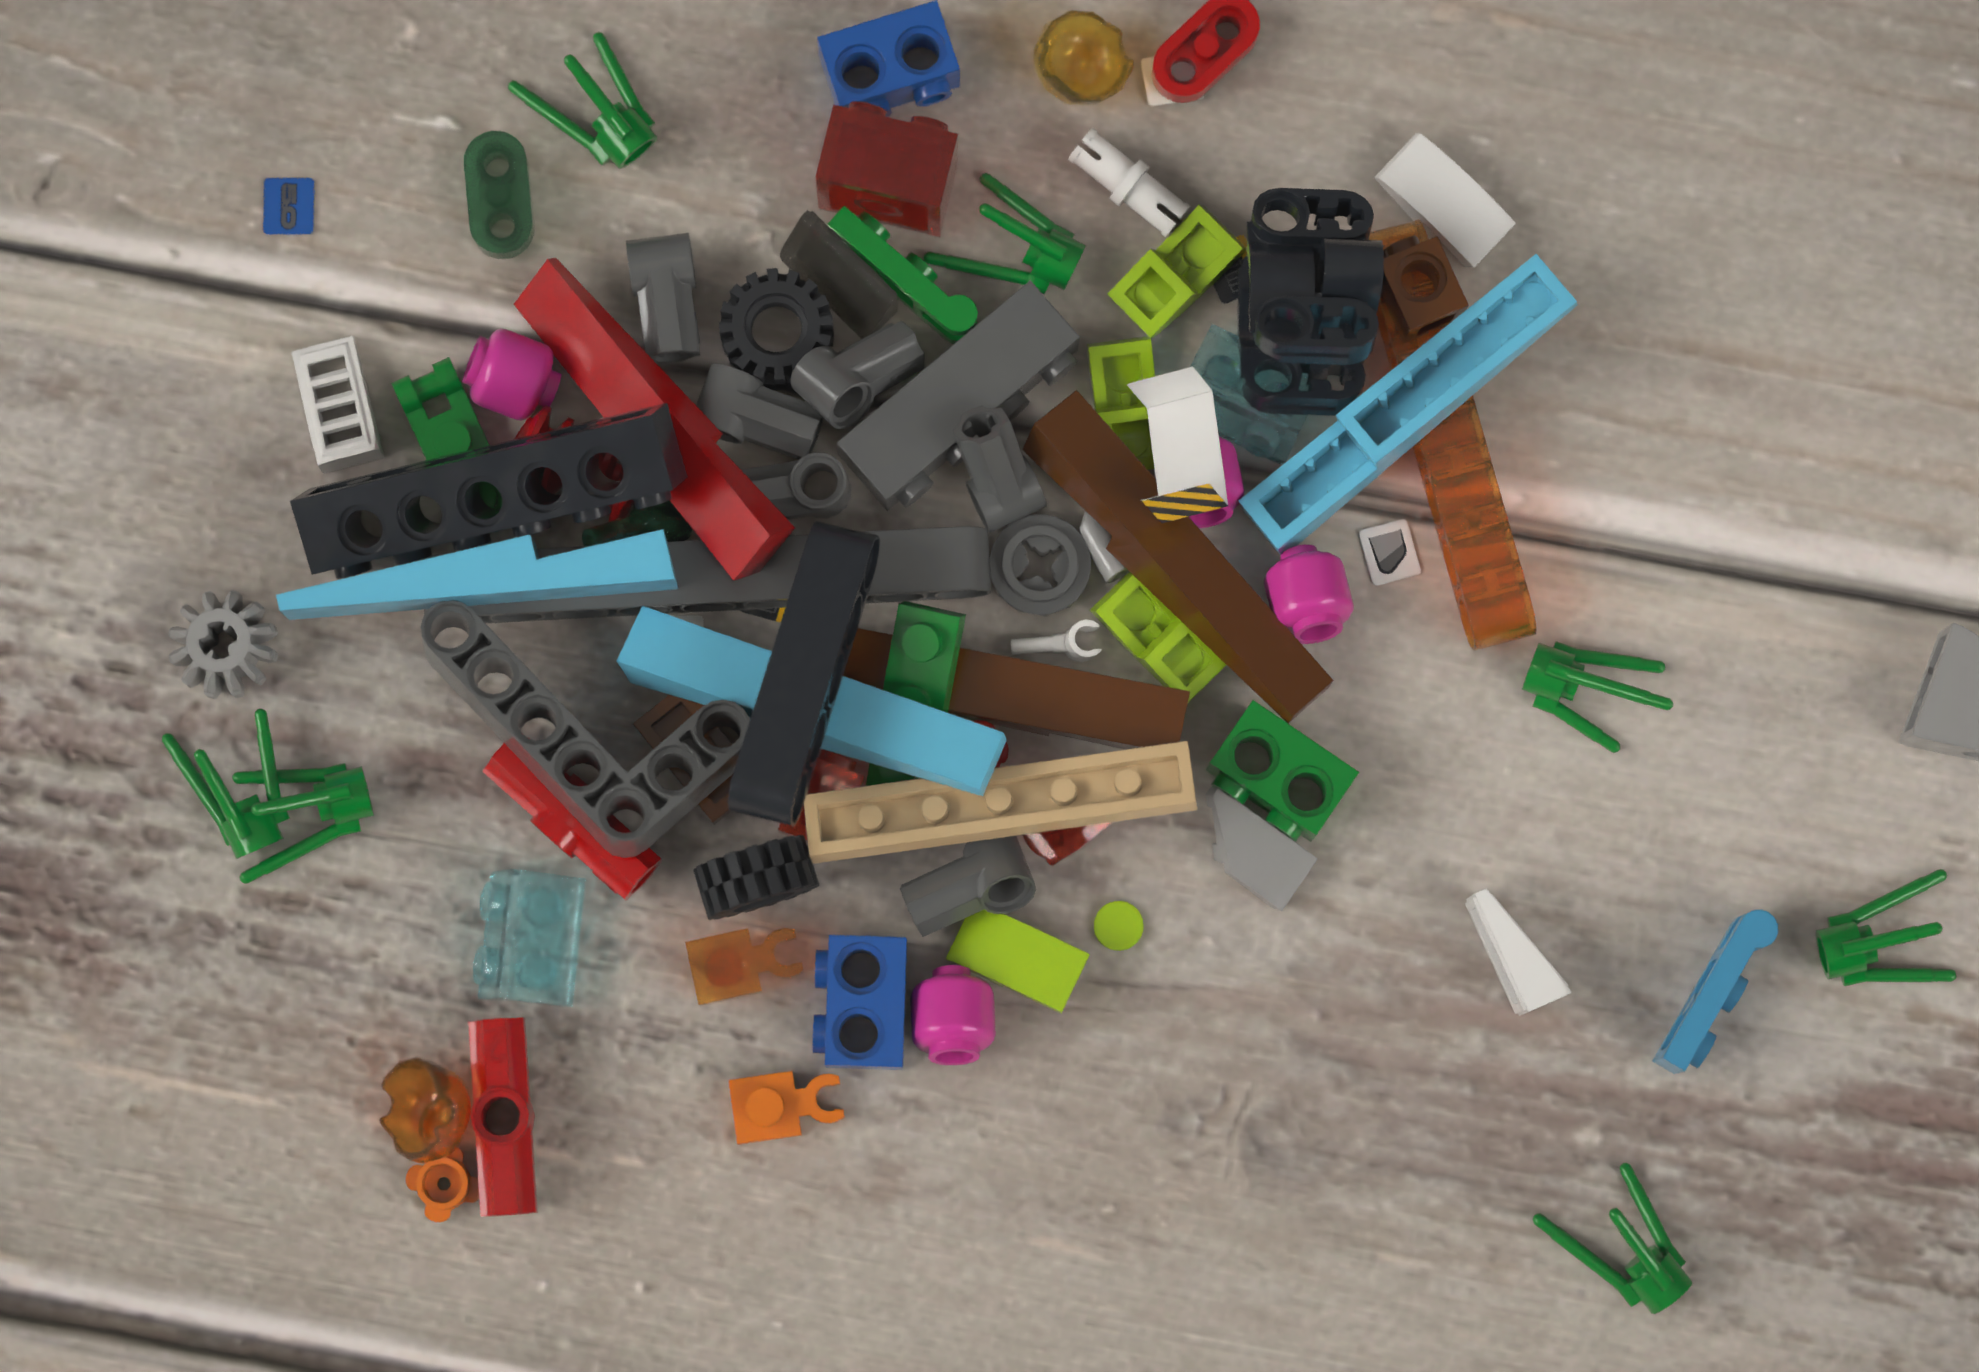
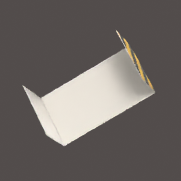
(1183, 444)

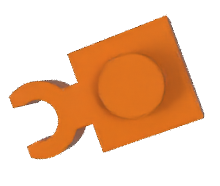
(771, 1106)

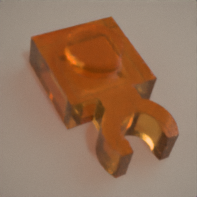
(730, 966)

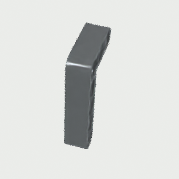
(573, 744)

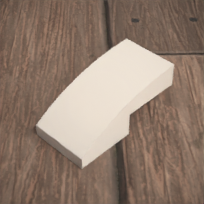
(1445, 199)

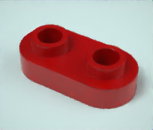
(1204, 49)

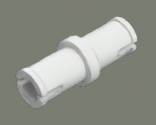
(1129, 182)

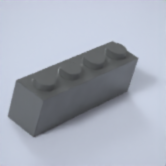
(987, 367)

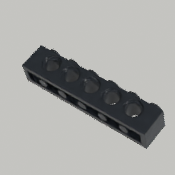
(640, 439)

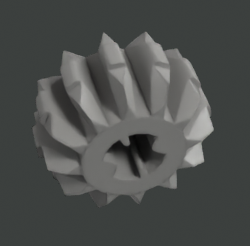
(204, 635)

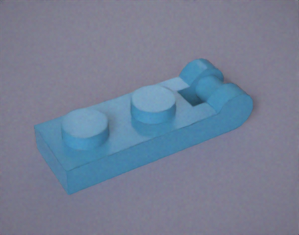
(1716, 989)

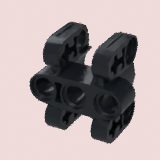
(1309, 300)

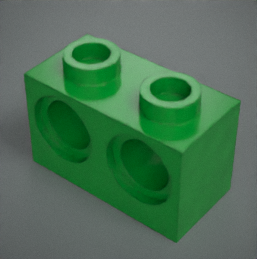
(1290, 758)

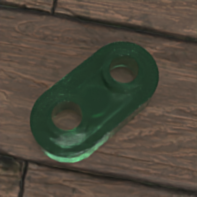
(498, 197)

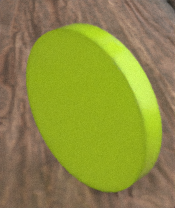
(1118, 925)

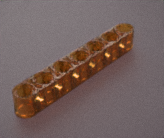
(1464, 496)

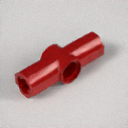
(620, 874)
(500, 1073)

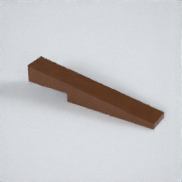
(1174, 557)
(1043, 696)

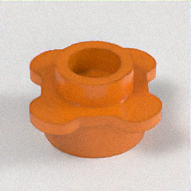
(441, 1202)

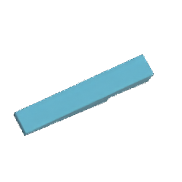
(1407, 405)
(493, 575)
(864, 722)

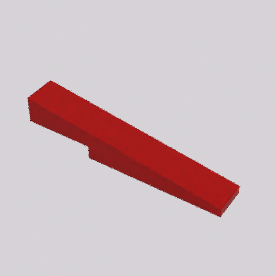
(620, 377)

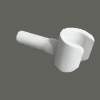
(1058, 643)

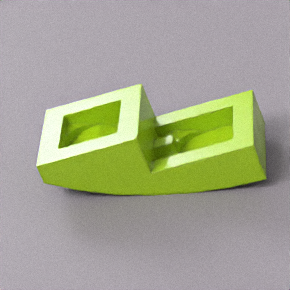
(1177, 271)
(1111, 369)
(1157, 637)
(1018, 958)

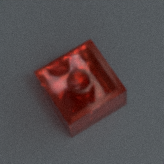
(887, 167)

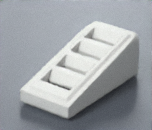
(350, 451)
(1520, 965)

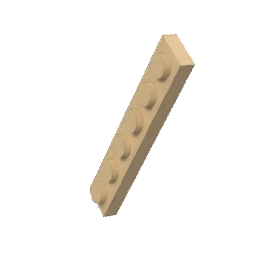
(1015, 803)

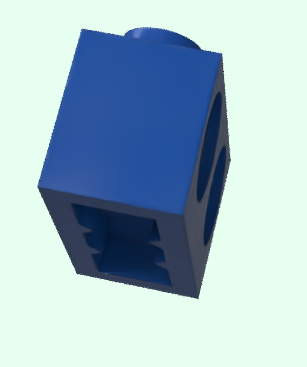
(882, 47)
(880, 1003)

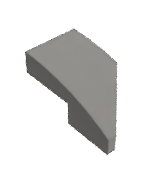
(1256, 851)

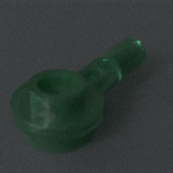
(639, 522)

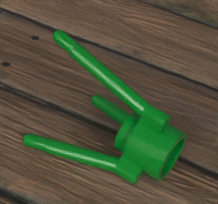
(621, 131)
(1051, 249)
(1558, 672)
(339, 796)
(235, 820)
(1848, 949)
(1653, 1272)

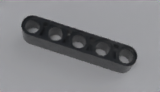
(804, 674)

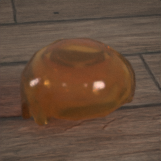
(426, 1109)

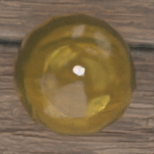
(1082, 58)

